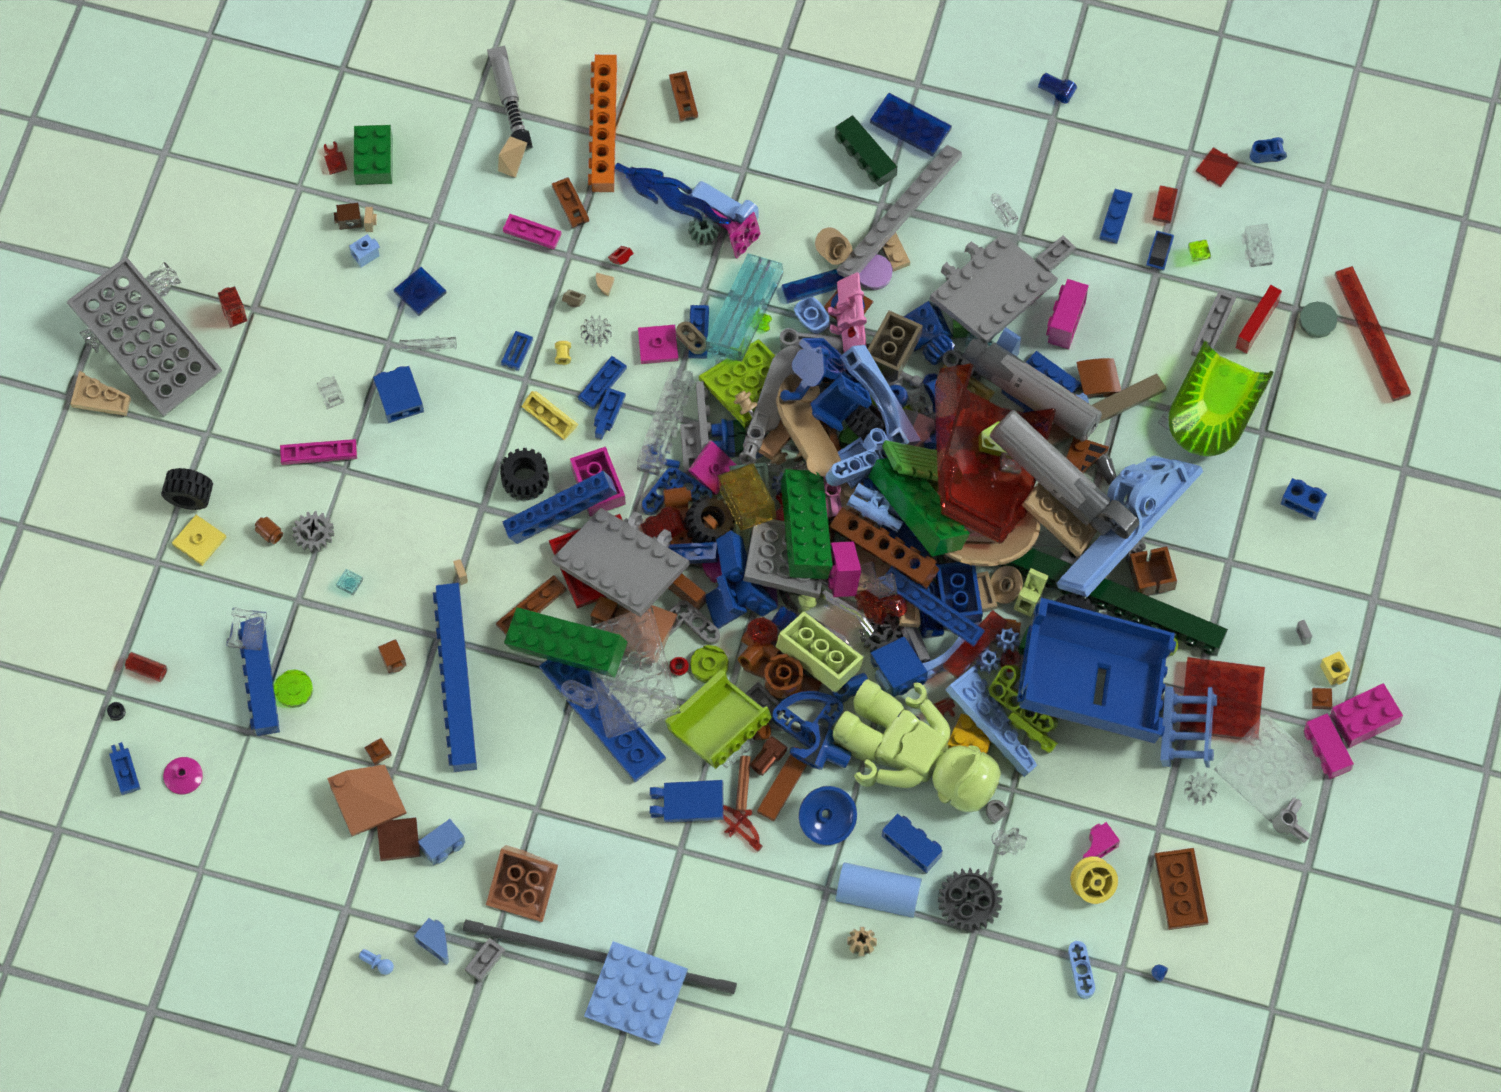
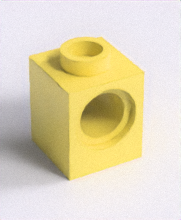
(1335, 660)

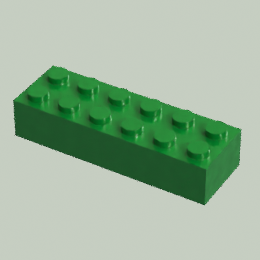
(919, 508)
(806, 524)
(565, 642)

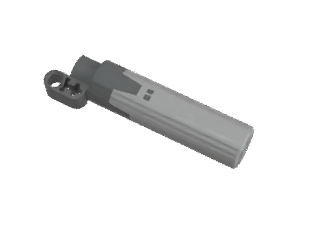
(1028, 386)
(1062, 477)

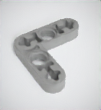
(688, 618)

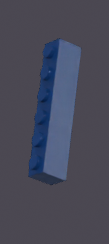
(260, 688)

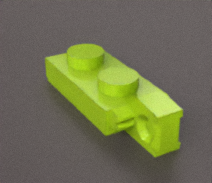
(1033, 733)

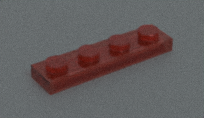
(966, 653)

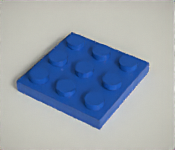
(1052, 371)

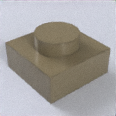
(573, 298)

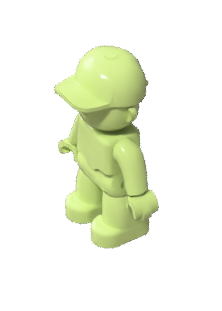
(915, 749)

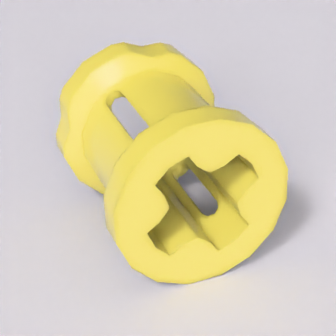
(562, 352)

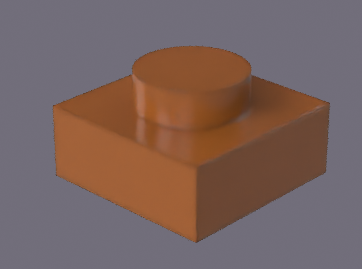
(1321, 698)

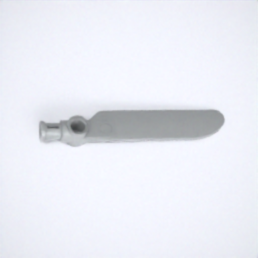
(766, 412)

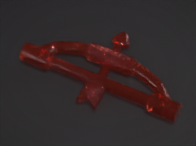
(755, 843)

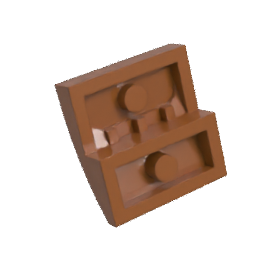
(1099, 377)

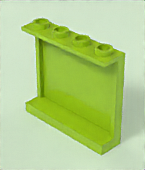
(717, 720)

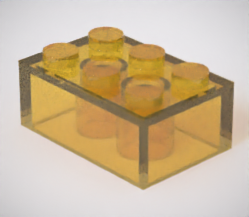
(746, 496)

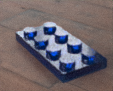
(910, 124)

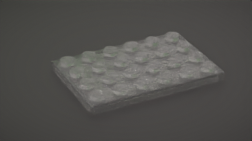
(643, 681)

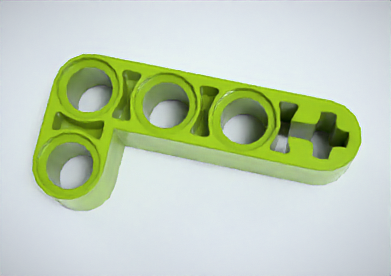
(1010, 691)

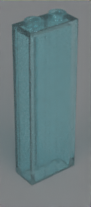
(744, 307)

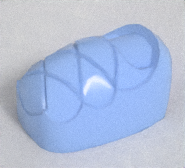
(812, 315)

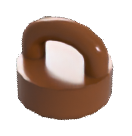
(763, 733)

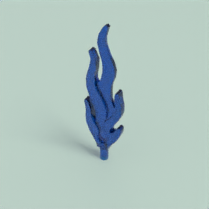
(667, 189)

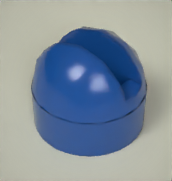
(1159, 972)

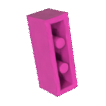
(1328, 746)

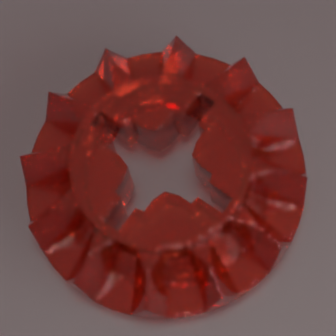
(764, 625)

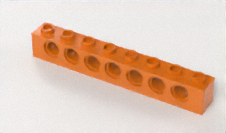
(603, 65)

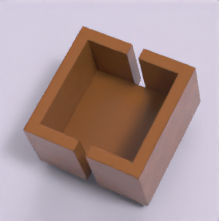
(1152, 574)

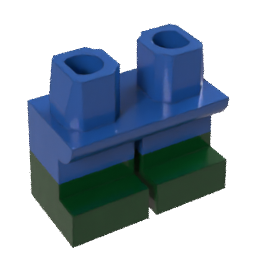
(732, 436)

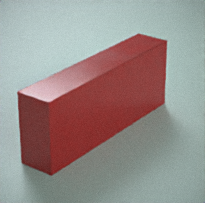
(1258, 319)

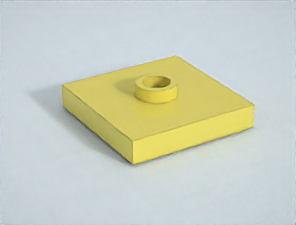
(199, 540)

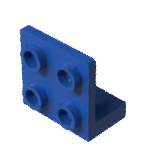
(932, 320)
(724, 603)

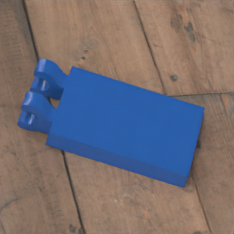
(689, 801)

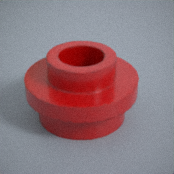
(678, 661)

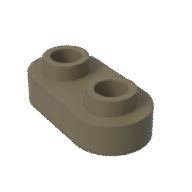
(693, 338)

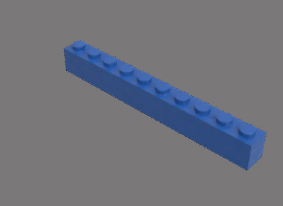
(456, 677)

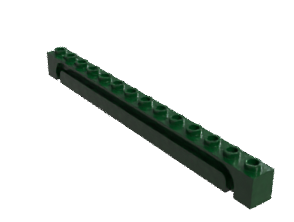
(1131, 604)

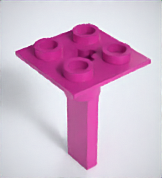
(741, 234)

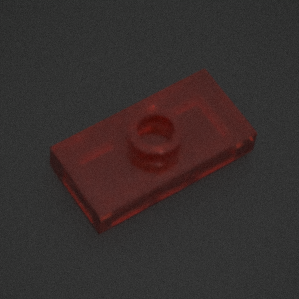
(1165, 204)

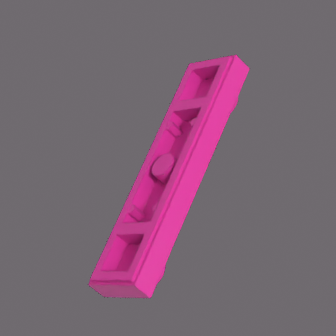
(318, 451)

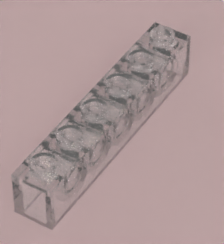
(676, 379)

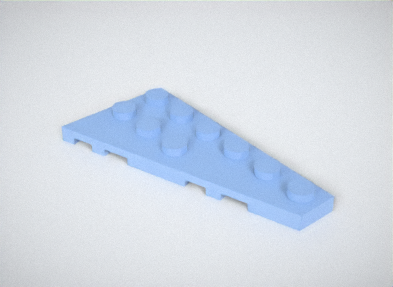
(990, 717)

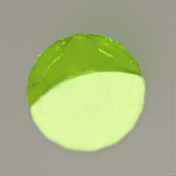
(293, 688)

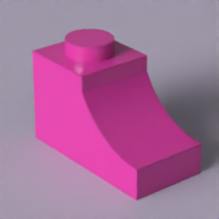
(1102, 841)

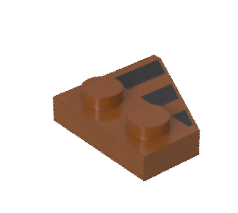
(1085, 453)

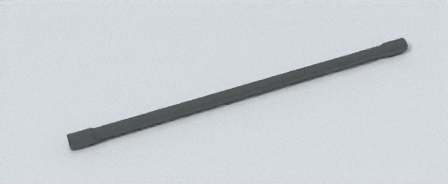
(481, 929)

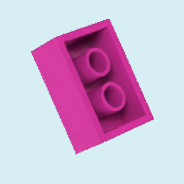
(1067, 313)
(591, 464)
(1366, 715)

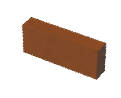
(688, 591)

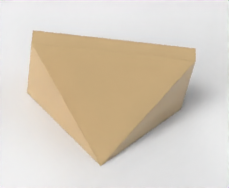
(511, 156)

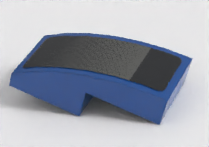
(1160, 250)

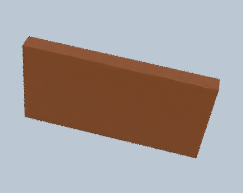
(1181, 888)

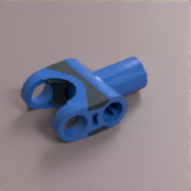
(821, 748)

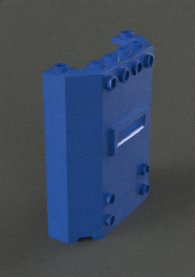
(1063, 664)

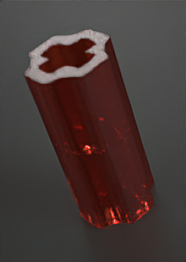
(146, 667)

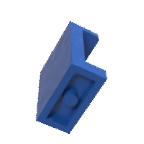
(398, 393)
(839, 402)
(899, 666)

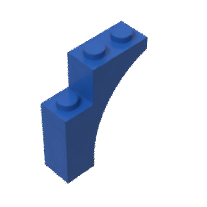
(733, 564)

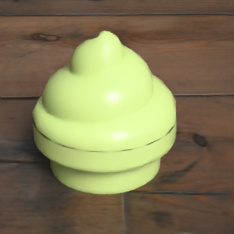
(806, 602)

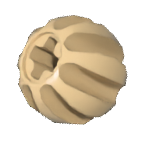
(865, 936)

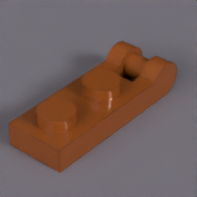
(683, 95)
(570, 202)

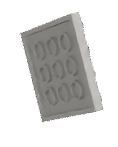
(769, 561)

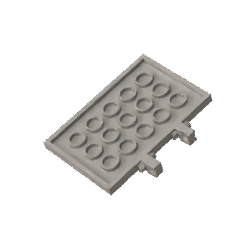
(992, 287)
(622, 560)

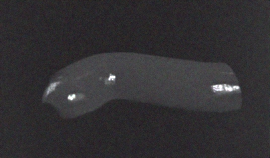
(834, 615)

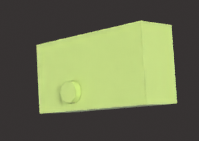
(819, 651)

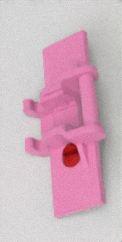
(849, 312)

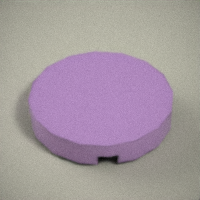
(876, 273)

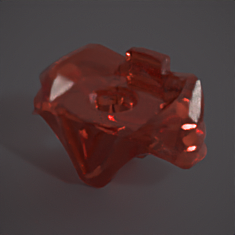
(878, 608)

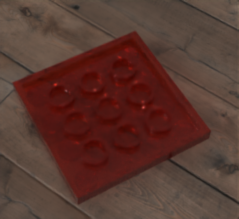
(1238, 696)

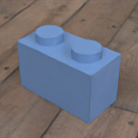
(442, 842)

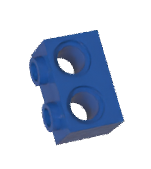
(1301, 502)

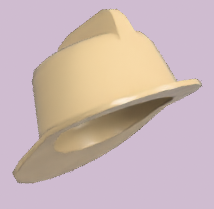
(833, 245)

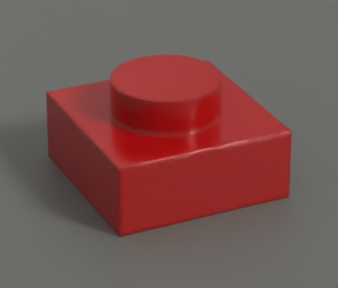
(621, 255)

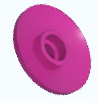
(189, 781)

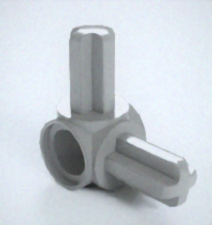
(1287, 821)

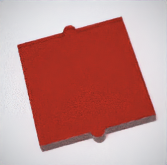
(1217, 167)

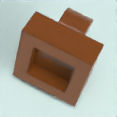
(378, 751)

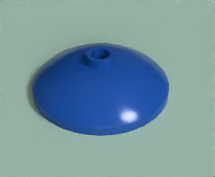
(838, 822)

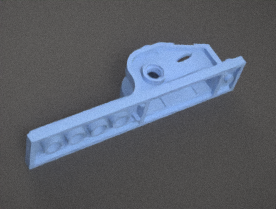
(1154, 480)

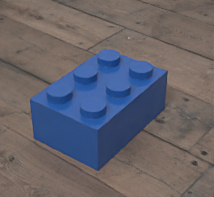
(960, 589)

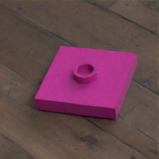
(658, 344)
(709, 465)

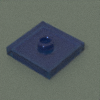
(420, 291)

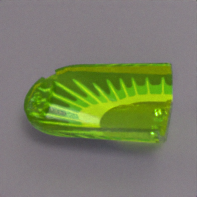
(1215, 403)

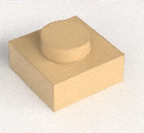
(370, 219)

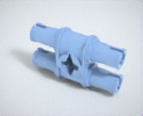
(876, 508)

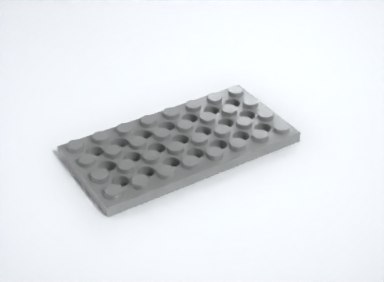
(161, 312)

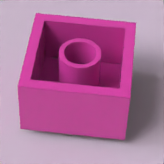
(845, 569)

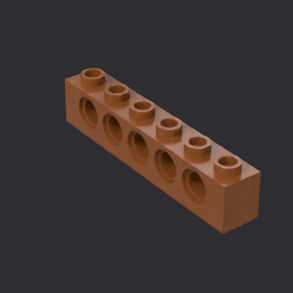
(922, 575)

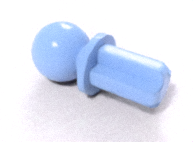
(384, 966)

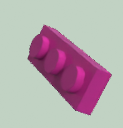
(532, 231)

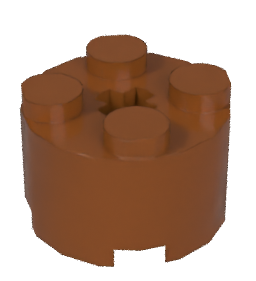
(791, 683)

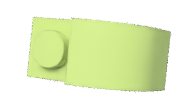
(1031, 592)

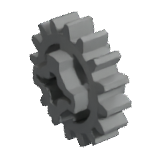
(306, 527)

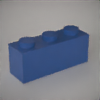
(912, 842)

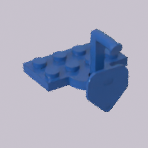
(813, 363)

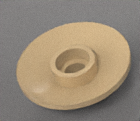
(1000, 581)

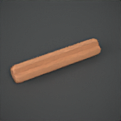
(743, 781)

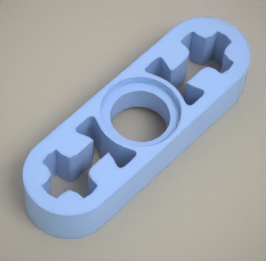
(1083, 955)

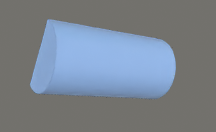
(878, 889)

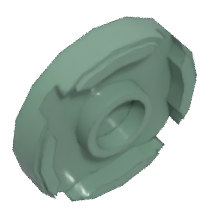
(1318, 319)

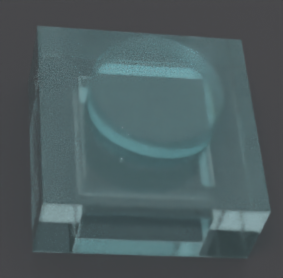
(349, 582)

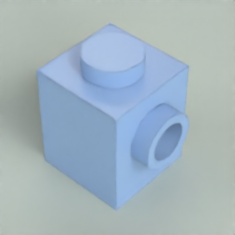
(364, 250)

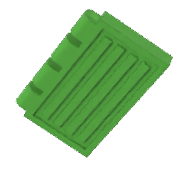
(912, 460)

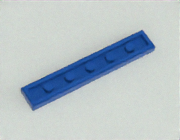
(936, 608)

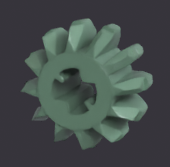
(697, 233)

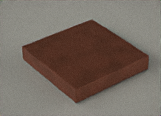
(398, 839)

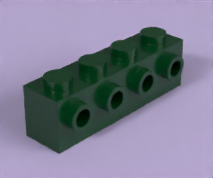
(865, 151)

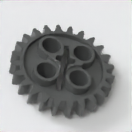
(960, 885)

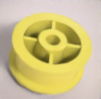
(1094, 880)

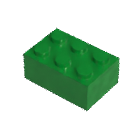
(373, 154)

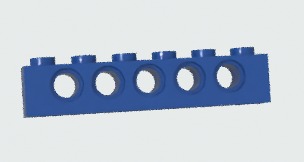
(559, 507)

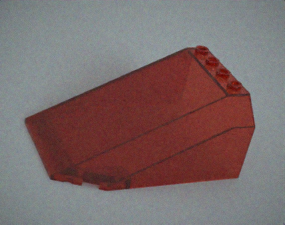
(970, 480)

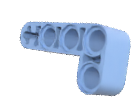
(724, 204)
(858, 462)

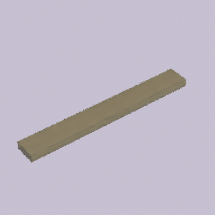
(1117, 404)

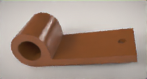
(678, 499)

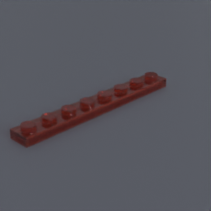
(1372, 333)

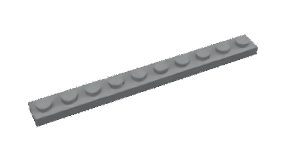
(900, 211)

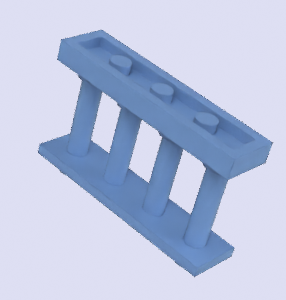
(1171, 717)

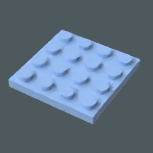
(636, 992)

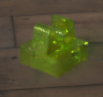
(1199, 250)

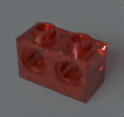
(232, 306)

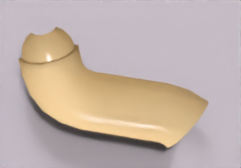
(805, 429)

